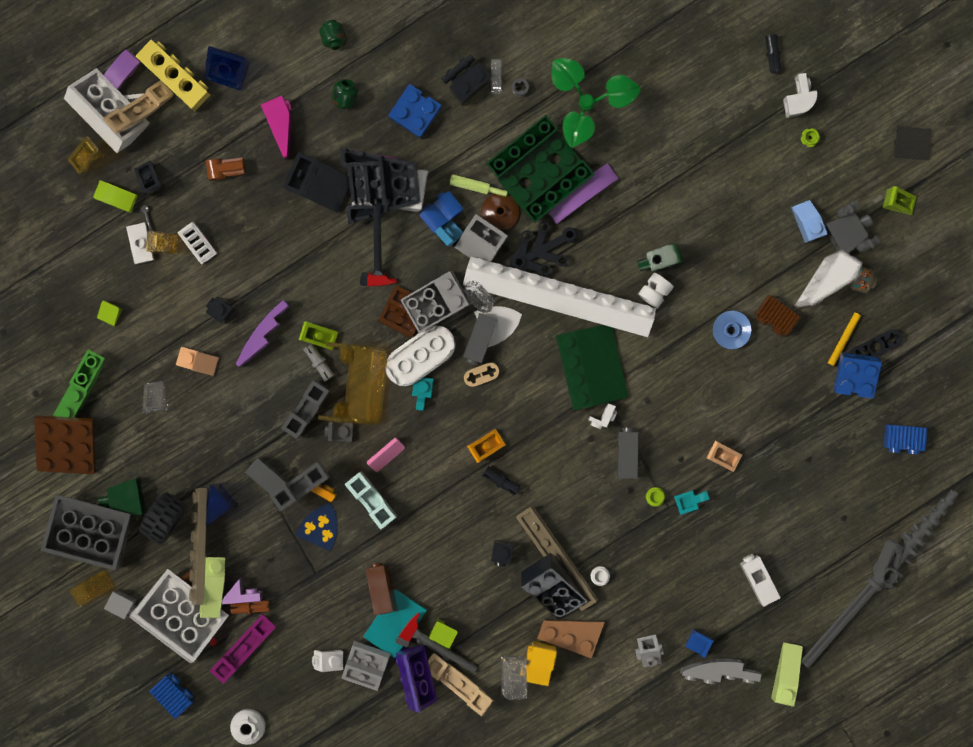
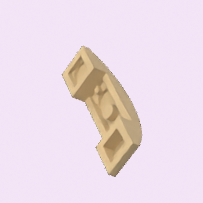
(139, 109)
(459, 684)

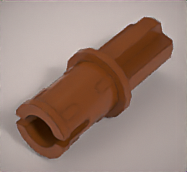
(250, 607)

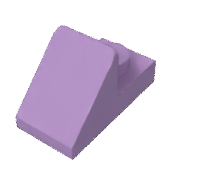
(237, 595)

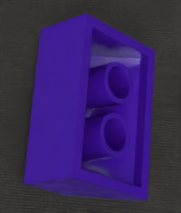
(416, 678)

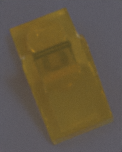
(84, 155)
(161, 242)
(91, 588)

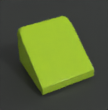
(109, 313)

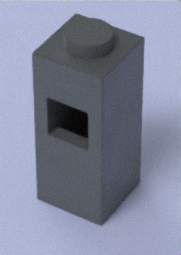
(479, 339)
(627, 454)
(265, 476)

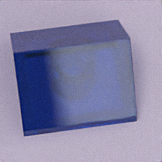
(226, 68)
(218, 503)

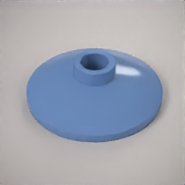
(741, 327)

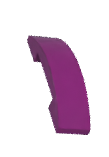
(242, 648)

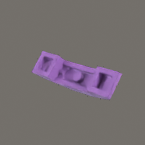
(602, 179)

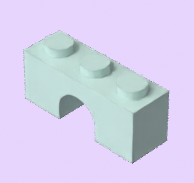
(372, 500)

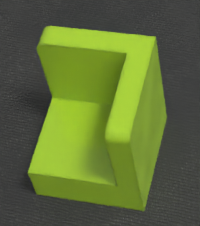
(443, 634)

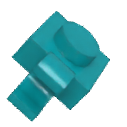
(423, 390)
(688, 501)

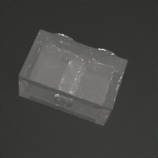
(513, 677)

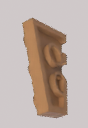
(572, 635)

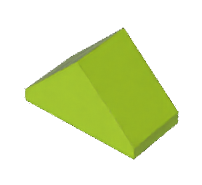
(899, 200)

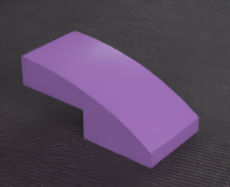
(122, 68)

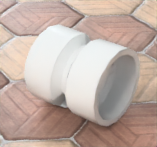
(655, 290)

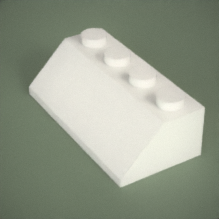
(94, 99)

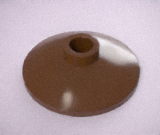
(507, 219)

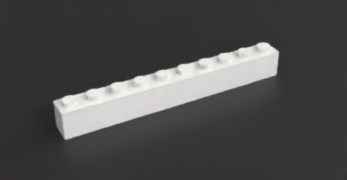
(561, 296)

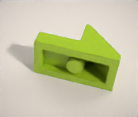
(317, 335)

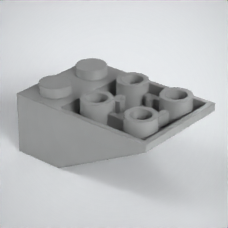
(435, 301)

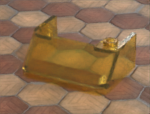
(364, 384)

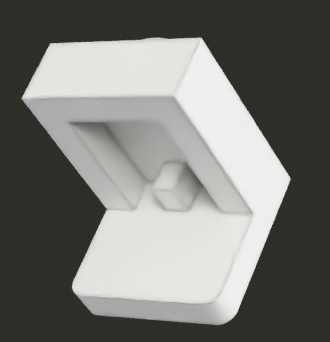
(608, 415)
(328, 660)

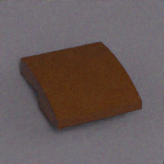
(395, 315)

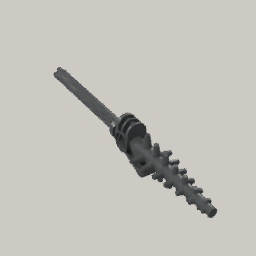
(884, 572)

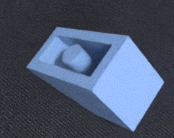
(809, 221)

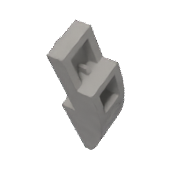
(713, 669)

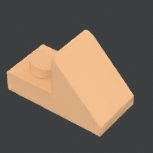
(197, 361)
(724, 456)

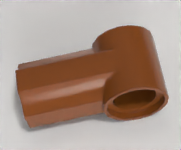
(219, 169)

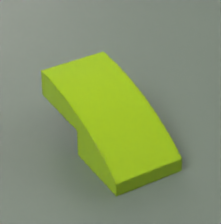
(115, 196)

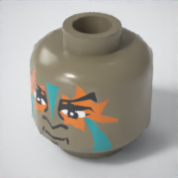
(864, 281)

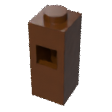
(381, 589)

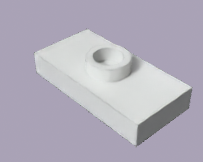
(138, 239)

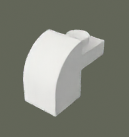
(803, 101)

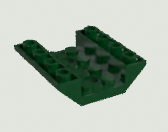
(529, 159)

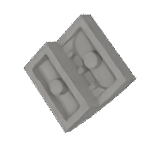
(365, 665)

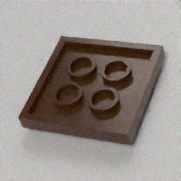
(65, 444)

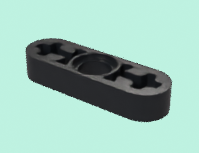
(886, 335)

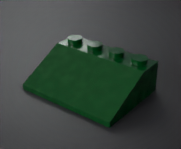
(591, 366)

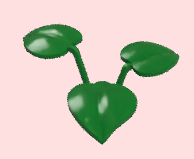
(576, 126)

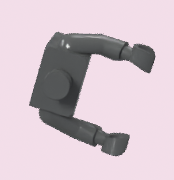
(850, 230)

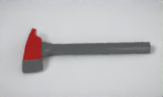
(412, 631)

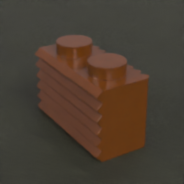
(777, 316)

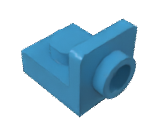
(449, 233)

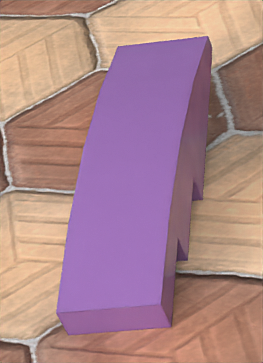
(258, 339)

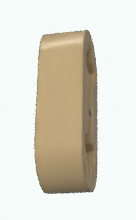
(478, 370)

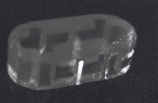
(496, 76)
(478, 296)

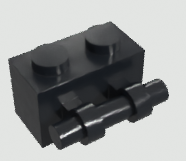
(469, 83)

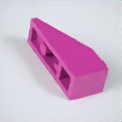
(279, 118)

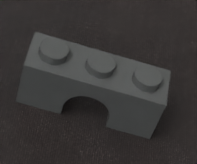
(306, 410)
(299, 486)

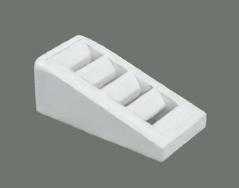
(182, 233)

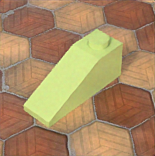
(213, 587)
(787, 674)

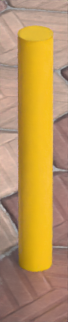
(844, 339)

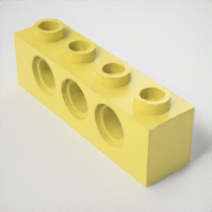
(149, 56)

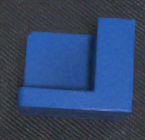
(699, 643)

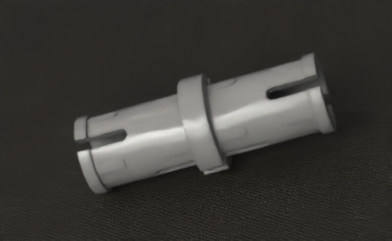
(319, 362)

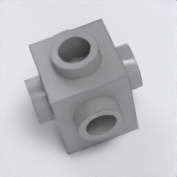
(649, 651)

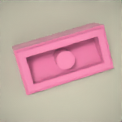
(386, 454)

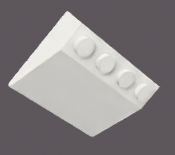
(831, 274)
(173, 618)

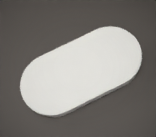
(420, 355)

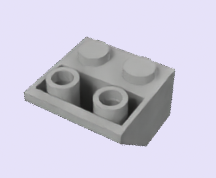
(481, 240)

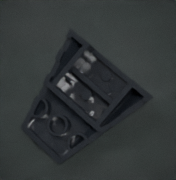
(378, 181)

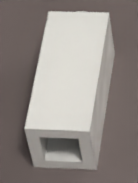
(759, 579)

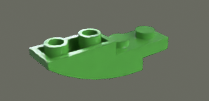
(80, 385)

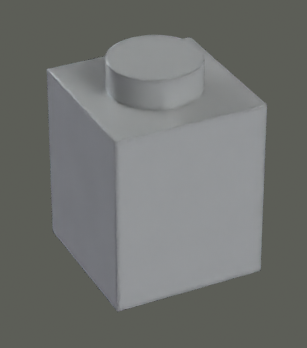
(121, 604)

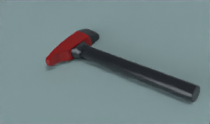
(376, 278)

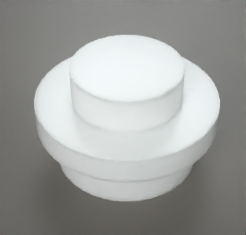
(600, 576)

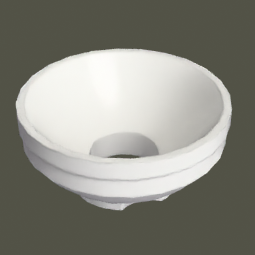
(249, 717)

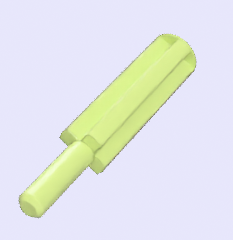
(475, 185)

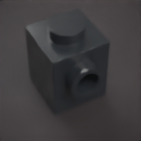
(219, 309)
(502, 553)

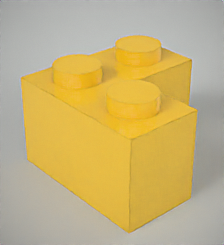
(541, 662)

